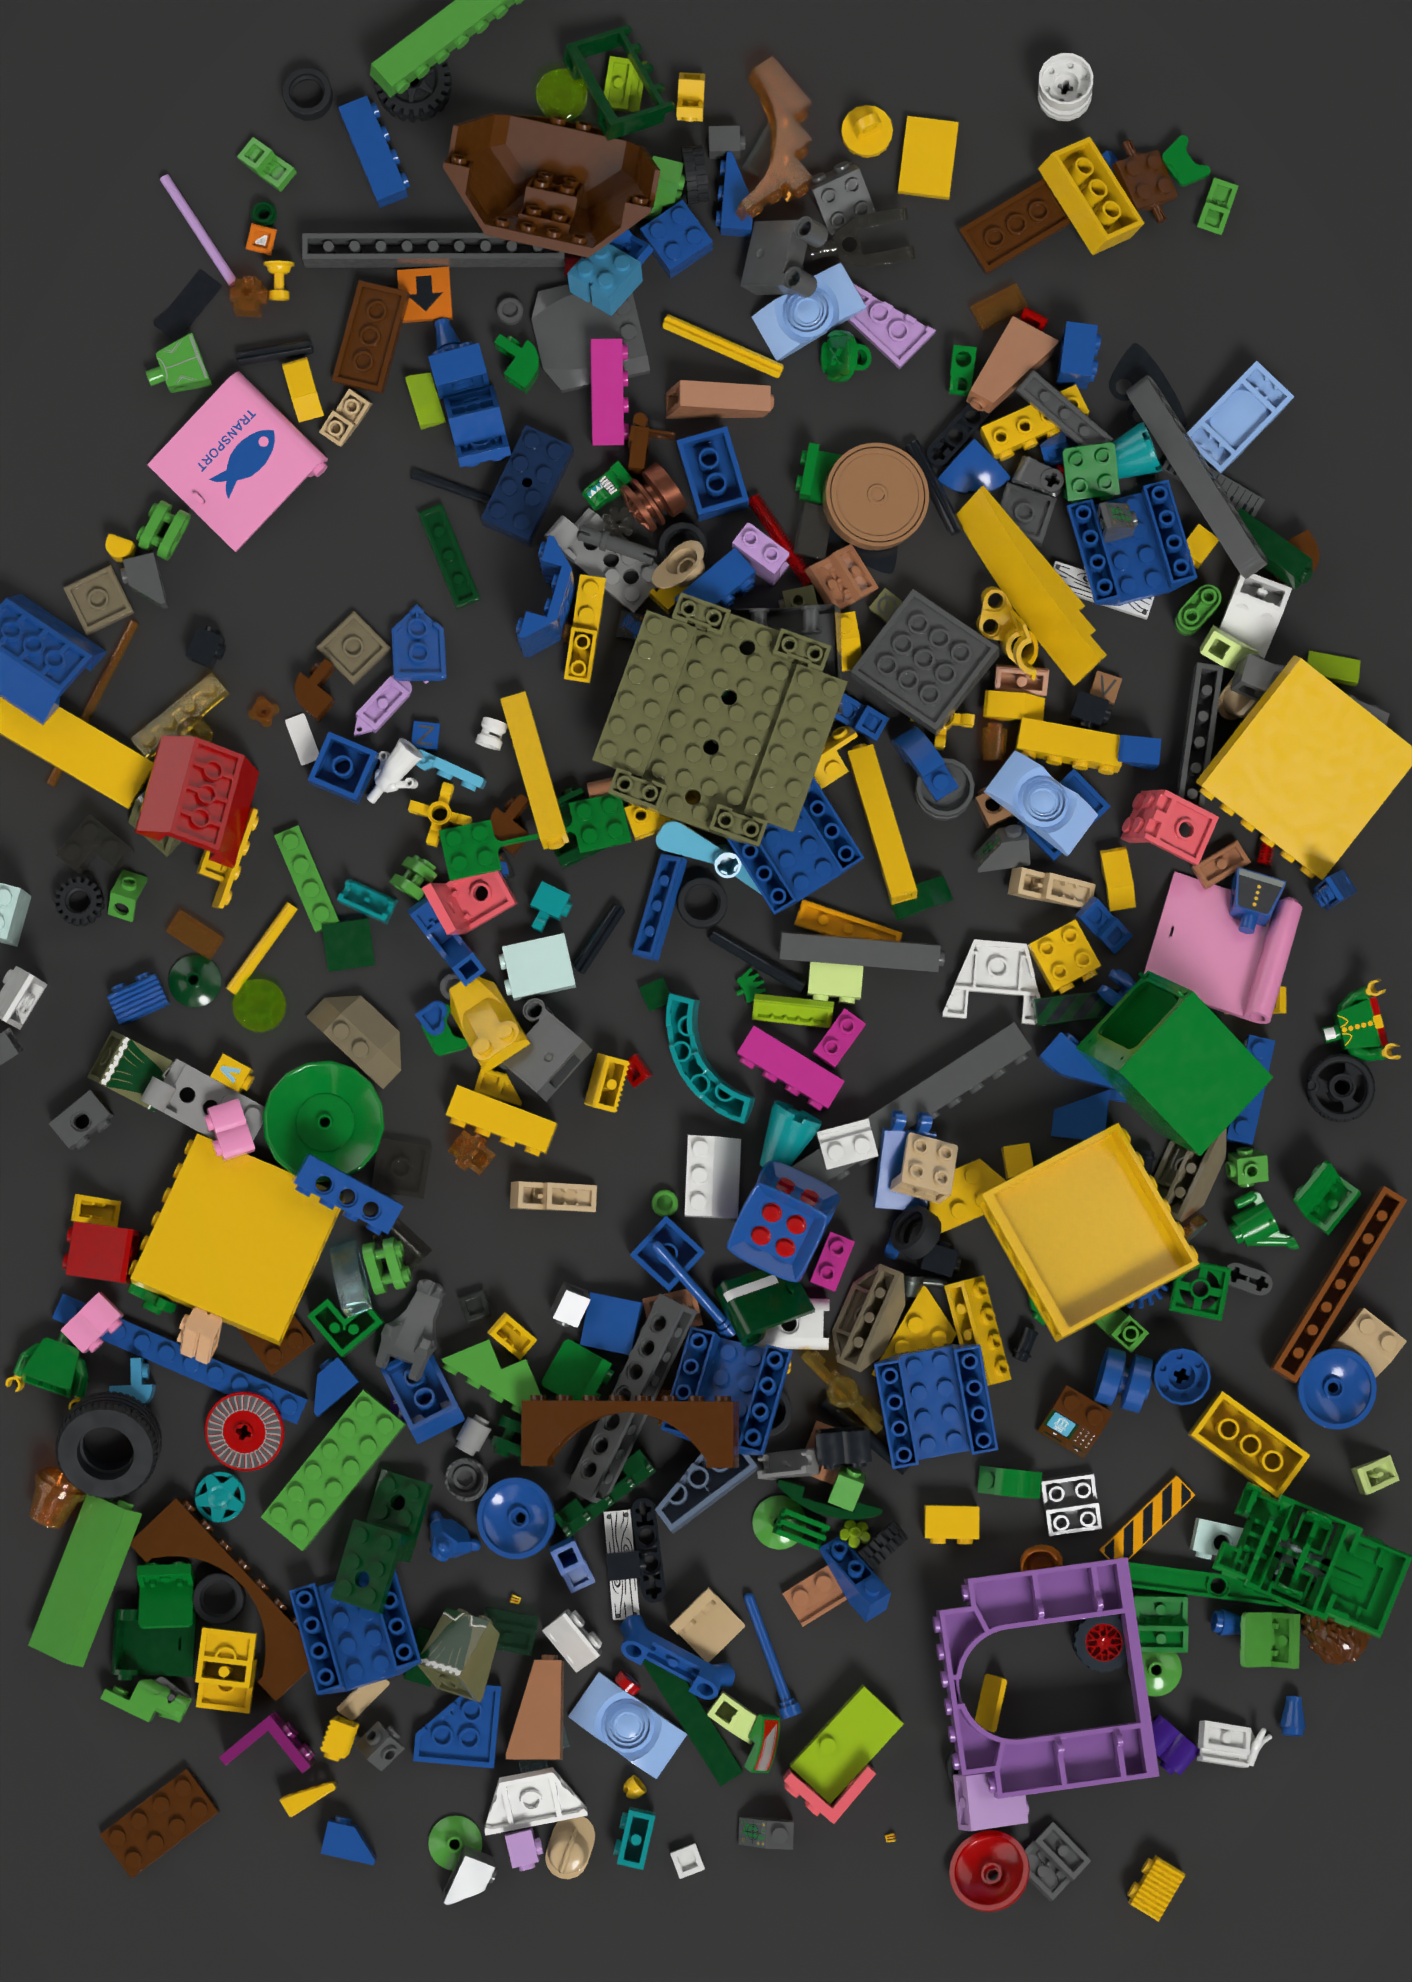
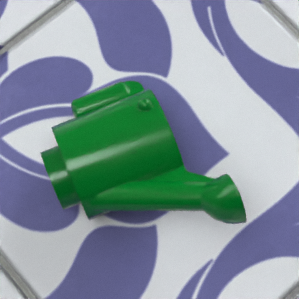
(1257, 1225)

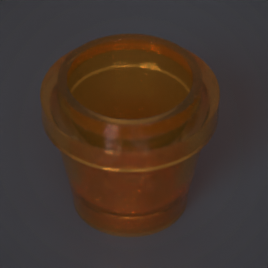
(53, 1498)

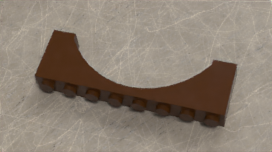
(707, 1424)
(183, 1534)

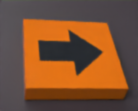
(428, 292)

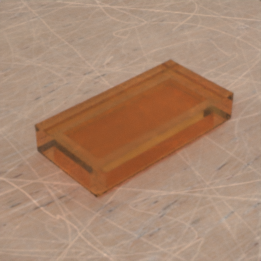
(998, 307)
(195, 935)

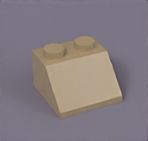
(1370, 1340)

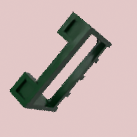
(607, 120)
(575, 1516)

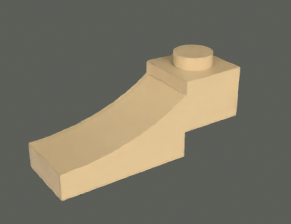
(1050, 887)
(553, 1196)

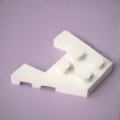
(995, 969)

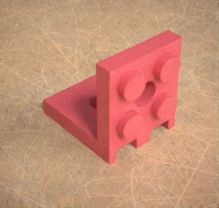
(1157, 821)
(460, 909)
(817, 1804)

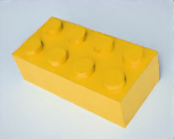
(1091, 195)
(1248, 1444)

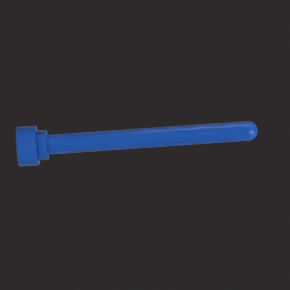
(722, 1323)
(788, 1705)

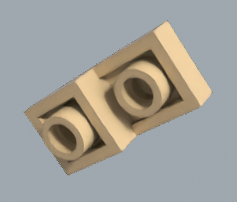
(345, 418)

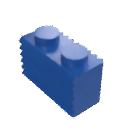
(138, 998)

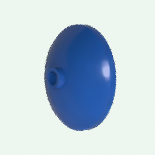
(1353, 1391)
(500, 1523)

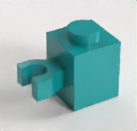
(550, 903)

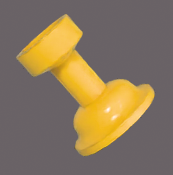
(279, 268)

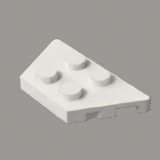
(532, 1801)

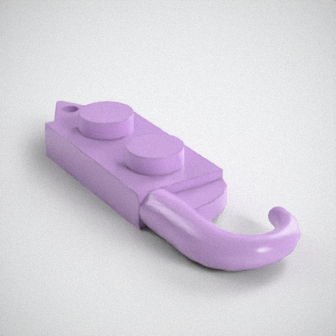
(382, 705)

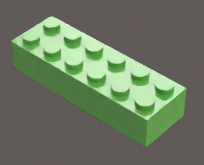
(333, 1470)

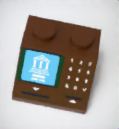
(1074, 1421)

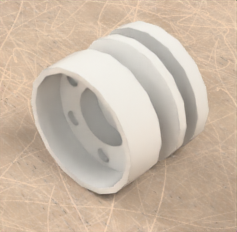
(1063, 73)

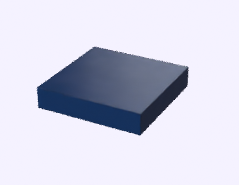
(611, 1323)

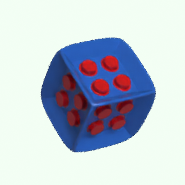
(783, 1221)

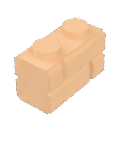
(199, 1335)

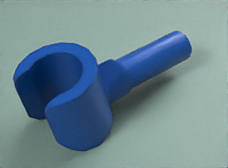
(890, 1251)

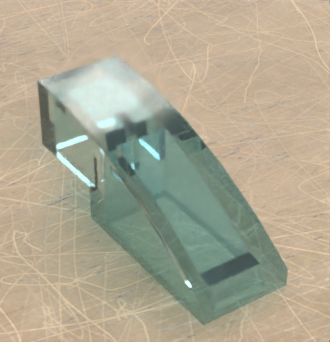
(350, 1279)

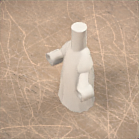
(394, 768)

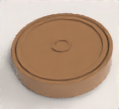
(875, 496)

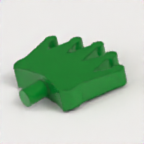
(749, 987)

